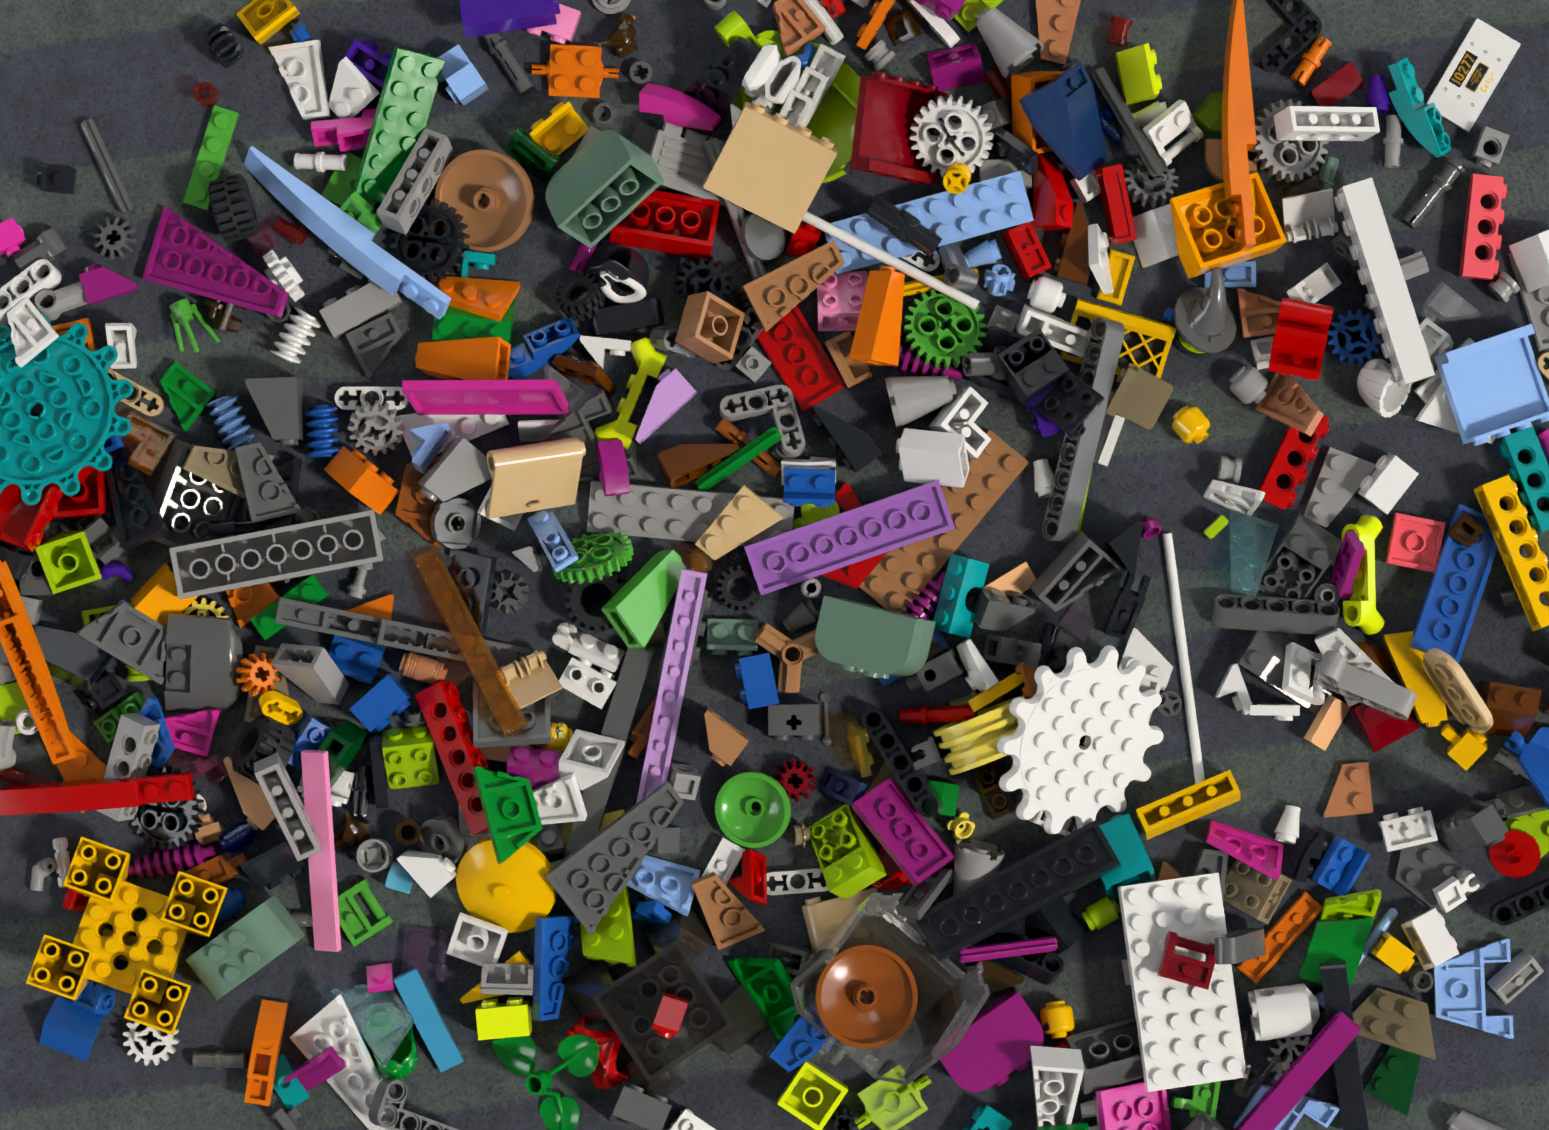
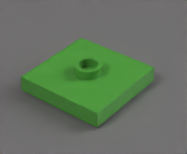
(342, 182)

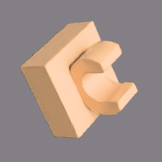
(209, 831)

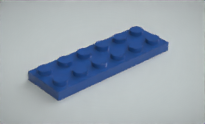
(1455, 591)

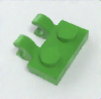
(361, 211)
(1203, 1098)

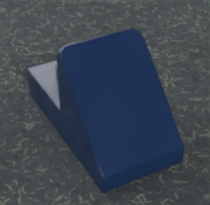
(842, 786)

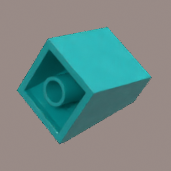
(1131, 854)

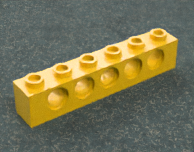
(1509, 544)

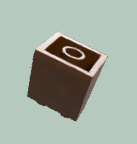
(1510, 707)

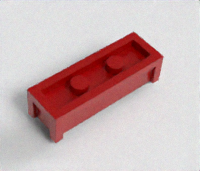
(1116, 204)

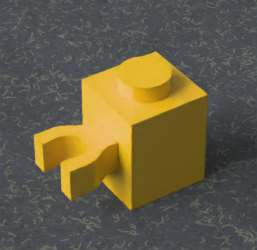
(1465, 746)

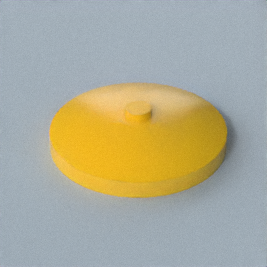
(505, 892)

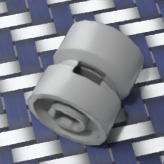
(374, 855)

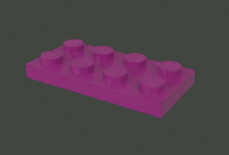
(902, 831)

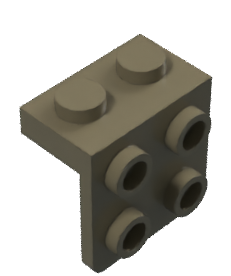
(1139, 396)

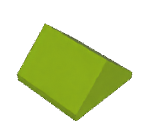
(68, 560)

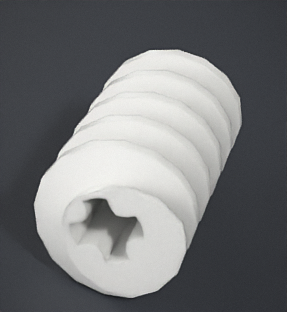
(296, 336)

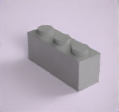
(357, 307)

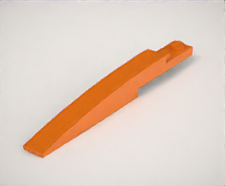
(1238, 127)
(32, 671)

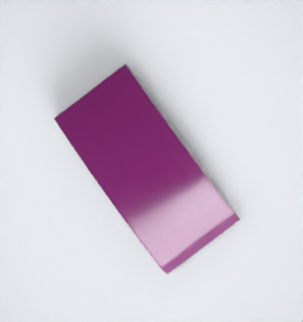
(614, 468)

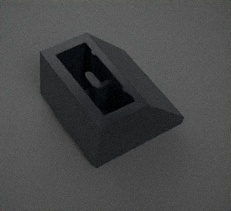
(1031, 366)

